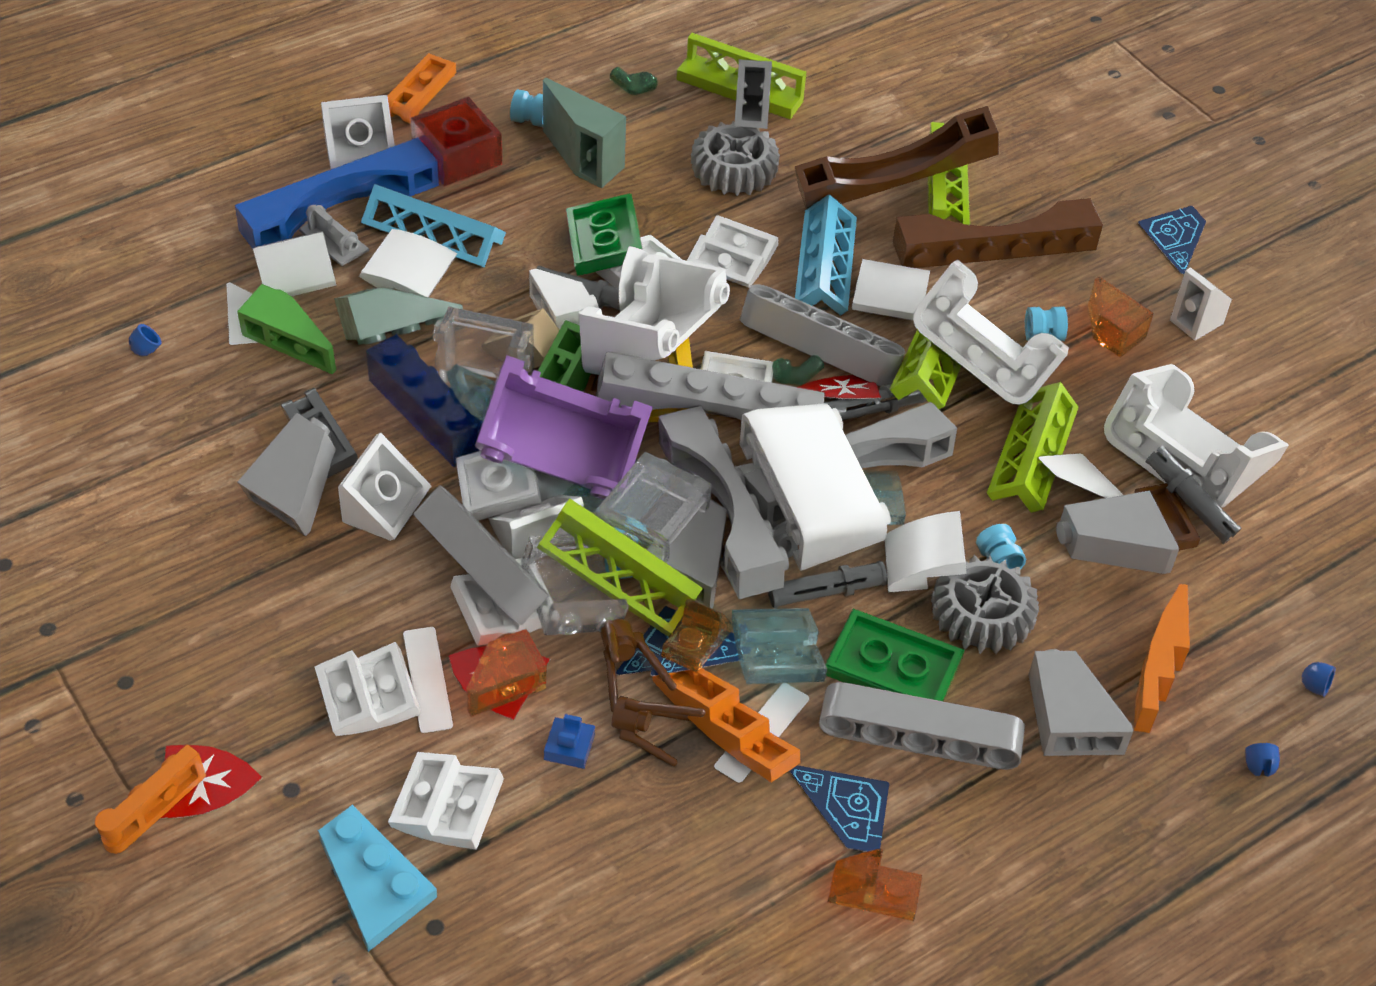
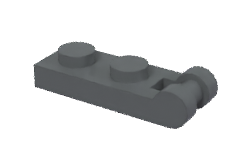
(313, 406)

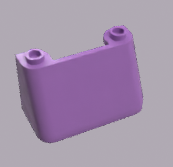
(560, 430)

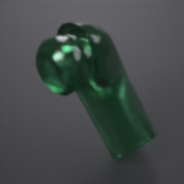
(634, 83)
(797, 375)

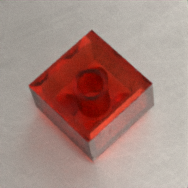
(459, 140)

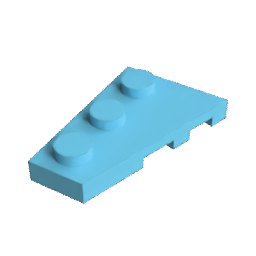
(375, 877)

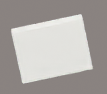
(356, 128)
(296, 264)
(381, 490)
(535, 520)

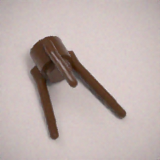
(620, 646)
(636, 715)

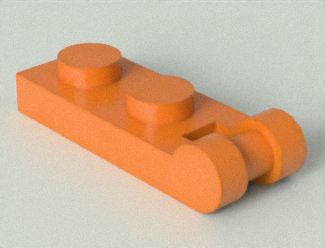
(420, 86)
(150, 800)

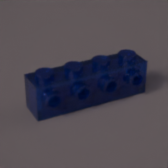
(423, 398)

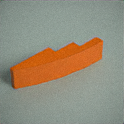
(1164, 656)
(732, 724)

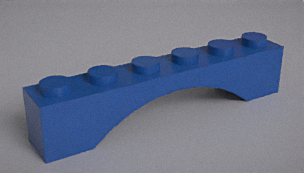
(280, 213)

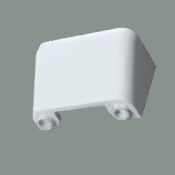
(664, 313)
(981, 346)
(1155, 414)
(814, 480)

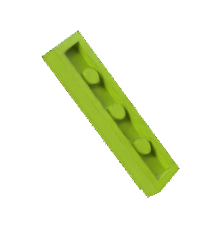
(722, 79)
(940, 187)
(921, 365)
(1046, 438)
(626, 555)

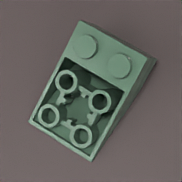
(584, 133)
(379, 310)

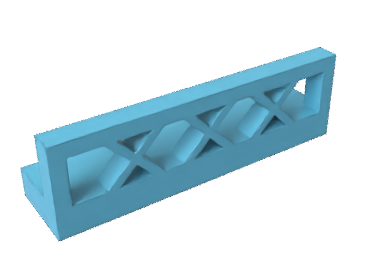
(439, 215)
(820, 249)

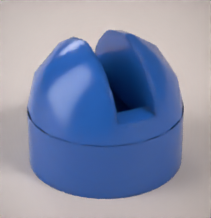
(144, 340)
(1318, 677)
(1262, 757)

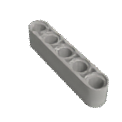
(822, 335)
(481, 555)
(922, 725)

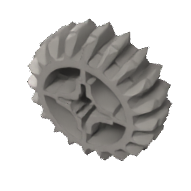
(734, 158)
(986, 605)

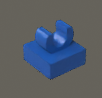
(569, 741)

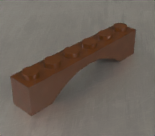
(955, 144)
(934, 241)

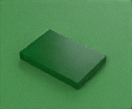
(602, 233)
(892, 658)

